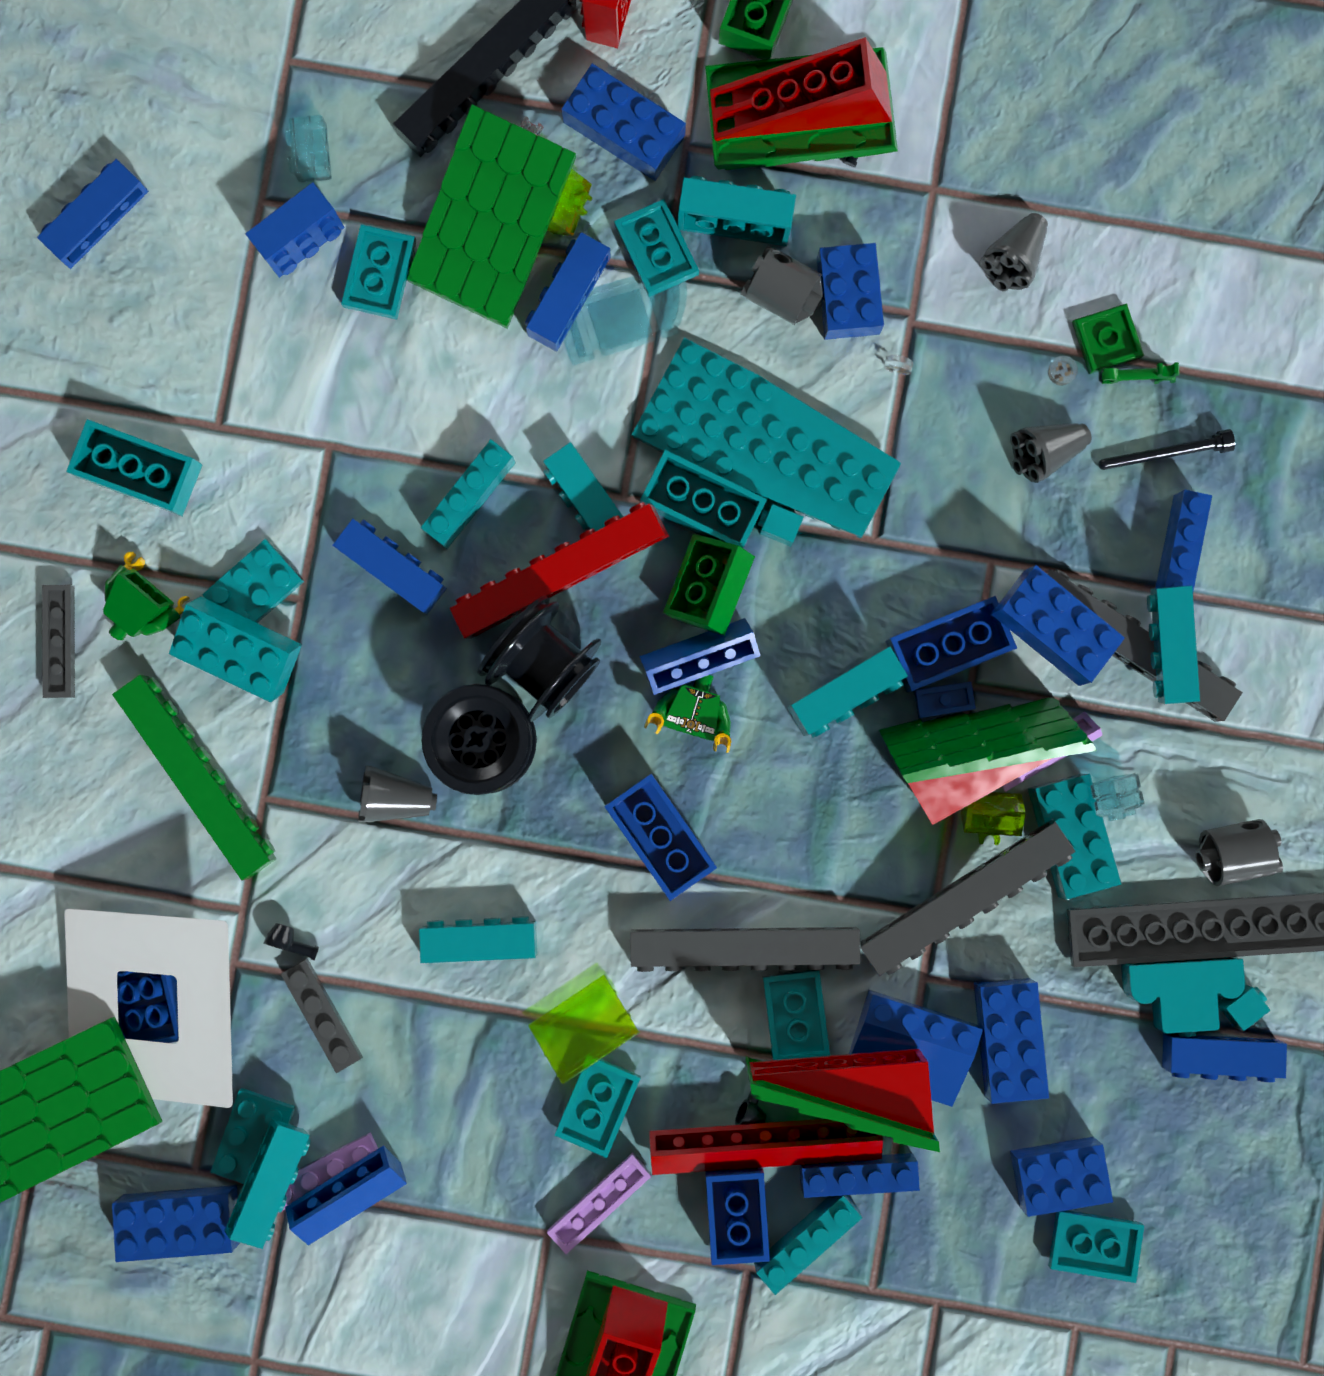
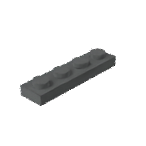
(58, 641)
(321, 1015)

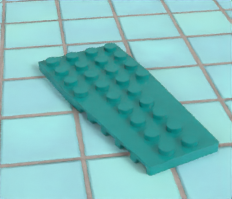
(764, 440)

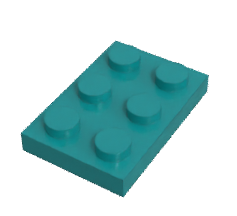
(656, 247)
(378, 271)
(255, 583)
(796, 1015)
(597, 1107)
(246, 1132)
(1096, 1245)

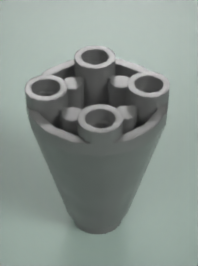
(1016, 255)
(1045, 449)

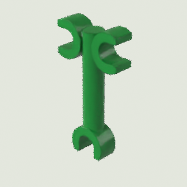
(1159, 374)

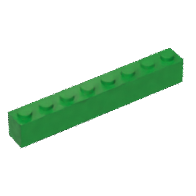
(194, 776)

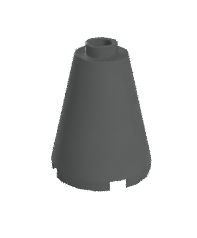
(393, 797)

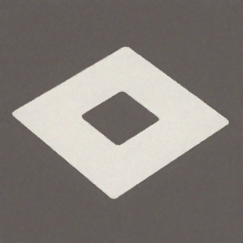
(191, 951)

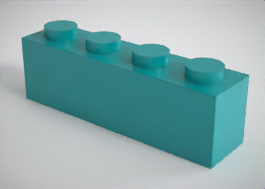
(580, 488)
(468, 494)
(1174, 644)
(478, 941)
(267, 1184)
(807, 1241)

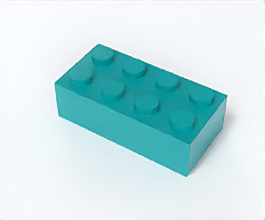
(736, 211)
(134, 467)
(702, 500)
(235, 649)
(849, 690)
(1073, 809)

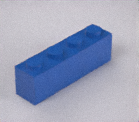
(92, 213)
(568, 291)
(1184, 539)
(389, 566)
(699, 656)
(1224, 1056)
(882, 1175)
(345, 1195)

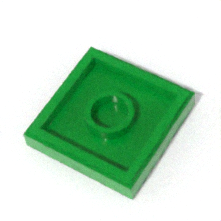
(1107, 338)

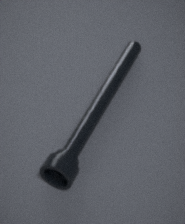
(1222, 441)

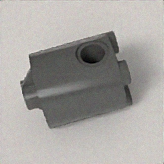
(784, 286)
(1239, 852)

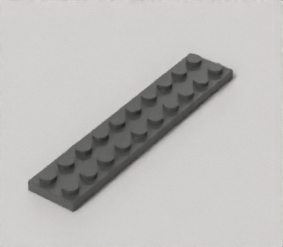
(1196, 929)

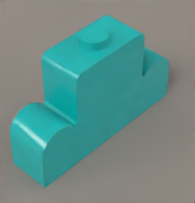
(1184, 991)

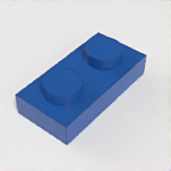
(944, 699)

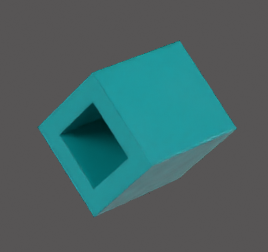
(780, 524)
(1246, 1008)

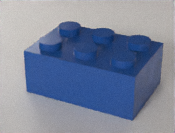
(296, 230)
(850, 291)
(1061, 1176)
(737, 1216)

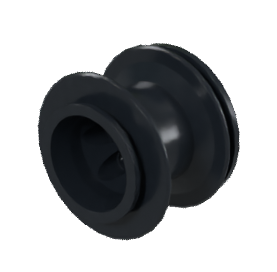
(540, 659)
(445, 723)

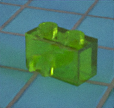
(570, 205)
(994, 816)

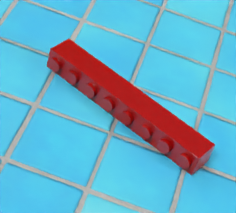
(559, 571)
(760, 1146)

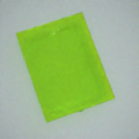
(583, 1029)

